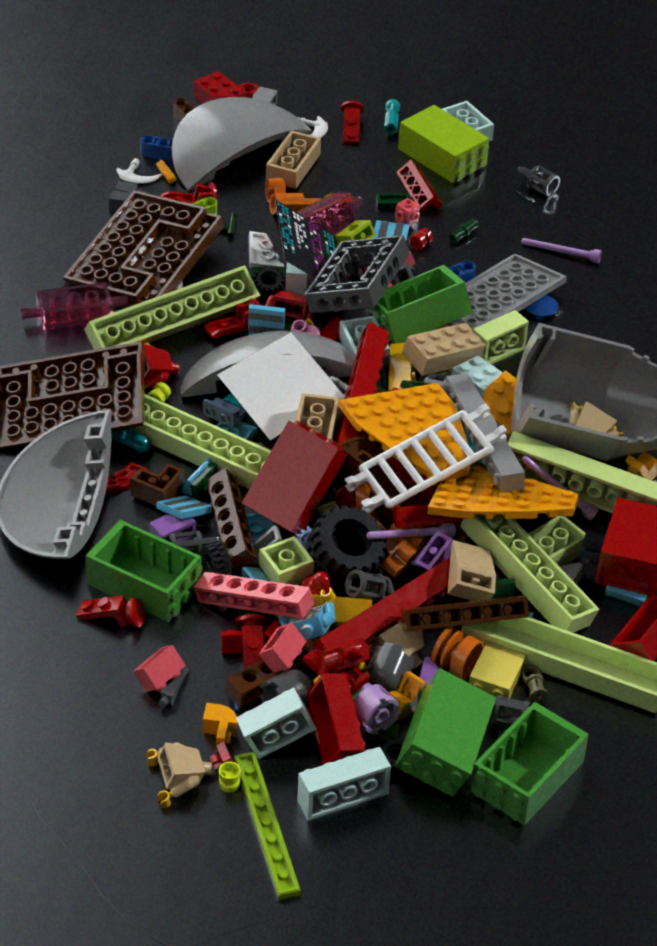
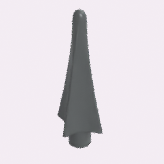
(170, 692)

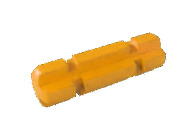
(167, 173)

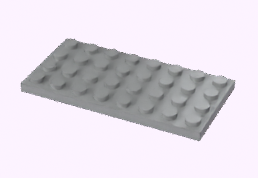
(507, 288)

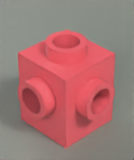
(407, 212)

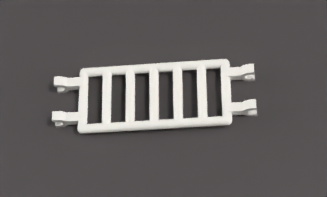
(469, 419)

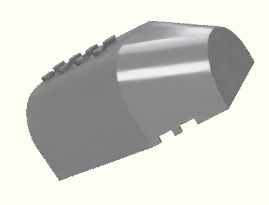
(580, 368)

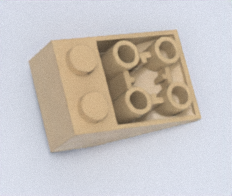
(471, 572)

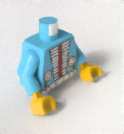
(316, 620)

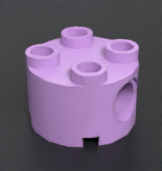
(375, 708)

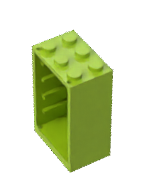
(443, 143)

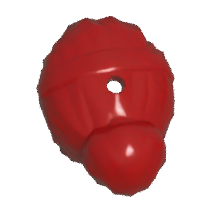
(317, 582)

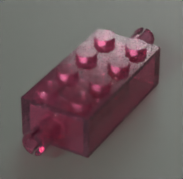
(333, 211)
(73, 305)

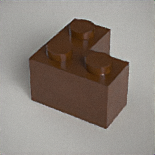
(157, 487)

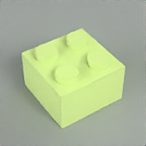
(286, 562)

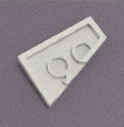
(261, 251)

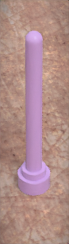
(594, 255)
(589, 511)
(447, 529)

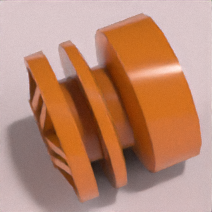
(457, 652)

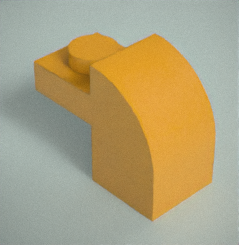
(643, 466)
(408, 694)
(220, 721)

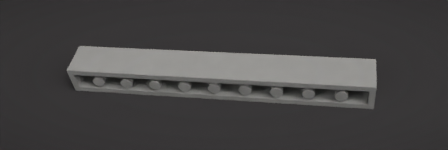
(501, 462)

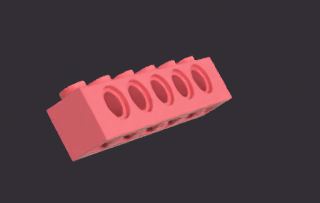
(254, 595)

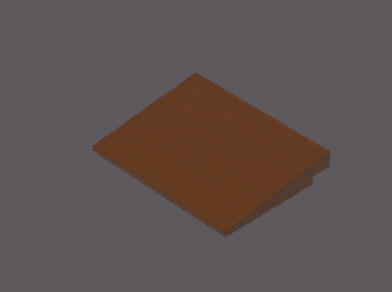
(133, 251)
(62, 387)

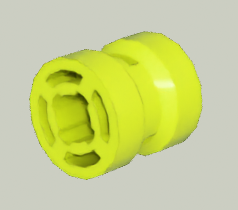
(160, 392)
(229, 777)

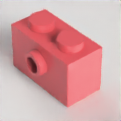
(282, 648)
(159, 668)

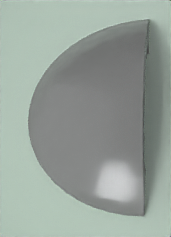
(224, 131)
(203, 374)
(58, 487)

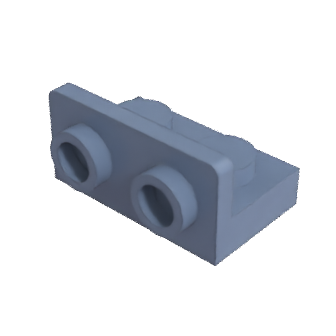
(223, 412)

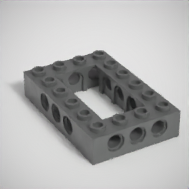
(380, 256)

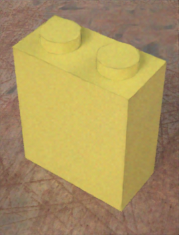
(497, 670)

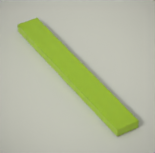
(267, 827)

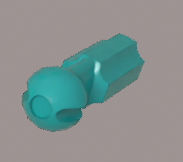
(391, 116)
(130, 438)

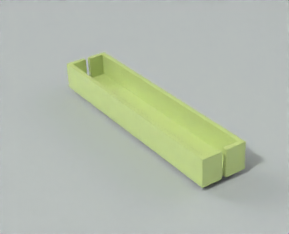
(575, 659)

